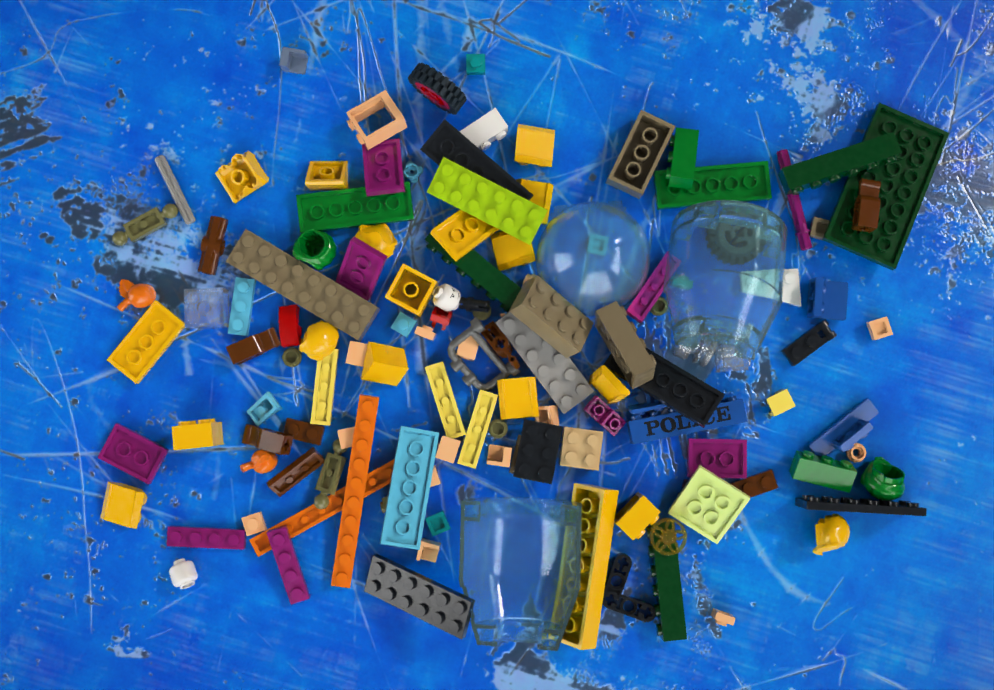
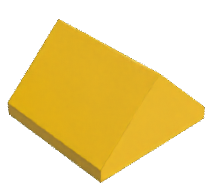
(327, 175)
(384, 364)

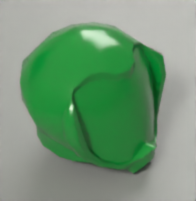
(312, 239)
(883, 480)

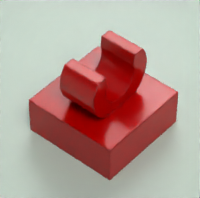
(440, 316)

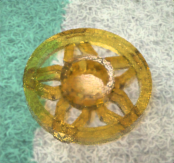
(668, 536)

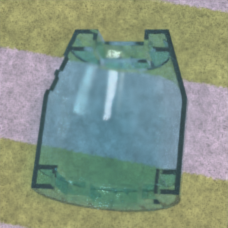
(725, 274)
(520, 567)

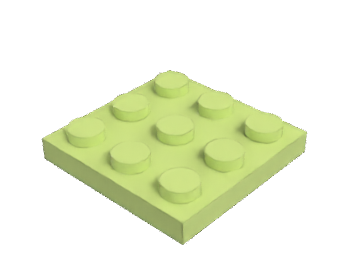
(708, 504)

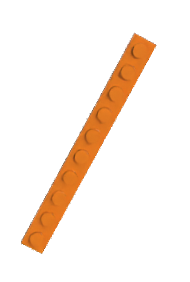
(355, 491)
(312, 516)

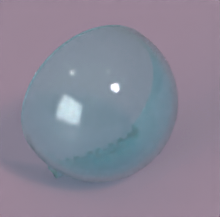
(593, 255)

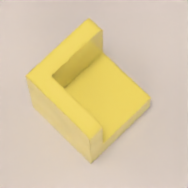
(780, 402)

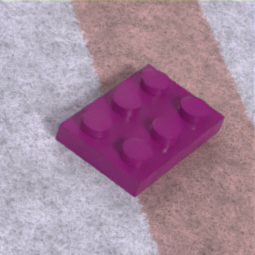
(383, 168)
(361, 268)
(133, 453)
(720, 456)

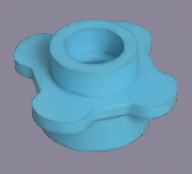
(417, 171)

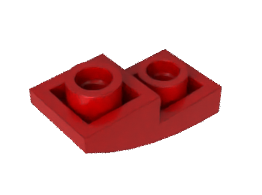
(289, 329)

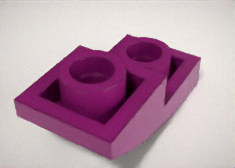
(604, 415)

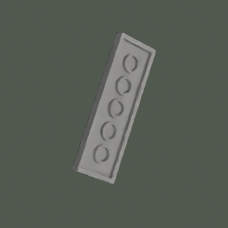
(551, 368)

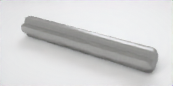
(175, 189)

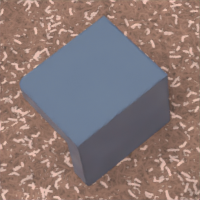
(293, 60)

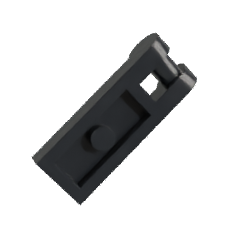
(808, 343)

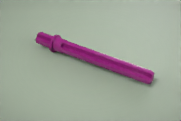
(796, 208)

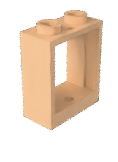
(370, 107)

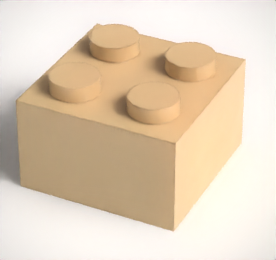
(580, 448)

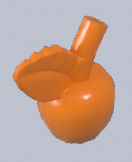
(138, 295)
(261, 462)

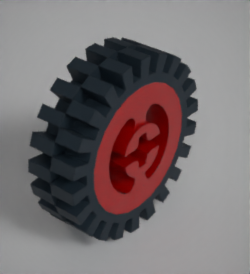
(437, 88)

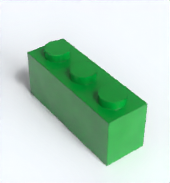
(682, 158)
(823, 471)

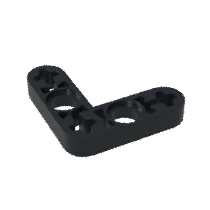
(616, 592)

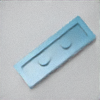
(242, 306)

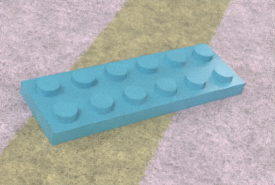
(409, 488)

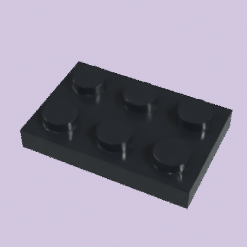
(537, 451)

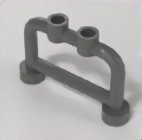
(458, 364)

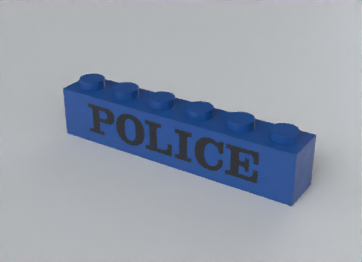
(673, 423)

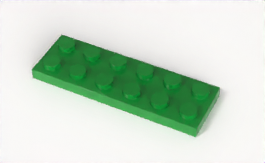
(718, 182)
(352, 208)

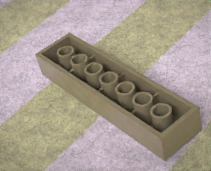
(303, 285)

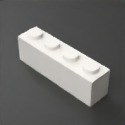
(486, 130)

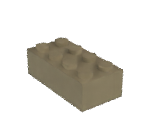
(640, 154)
(551, 317)
(625, 345)

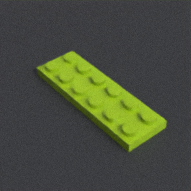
(487, 201)

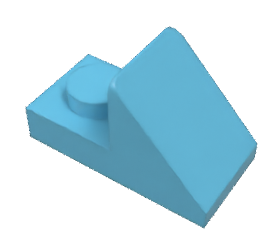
(264, 408)

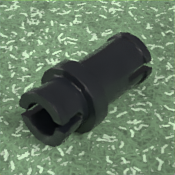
(472, 304)

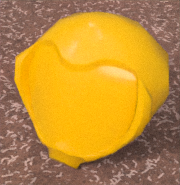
(378, 237)
(319, 340)
(831, 533)

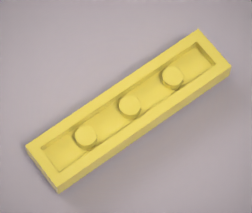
(324, 389)
(445, 400)
(477, 429)

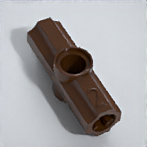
(213, 245)

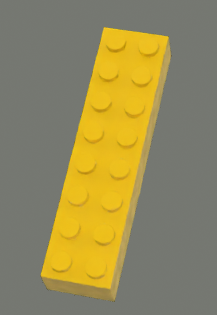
(597, 530)

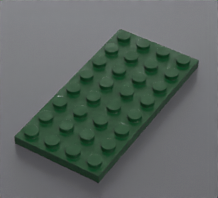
(900, 190)

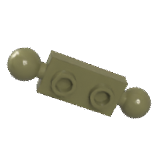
(145, 224)
(330, 475)

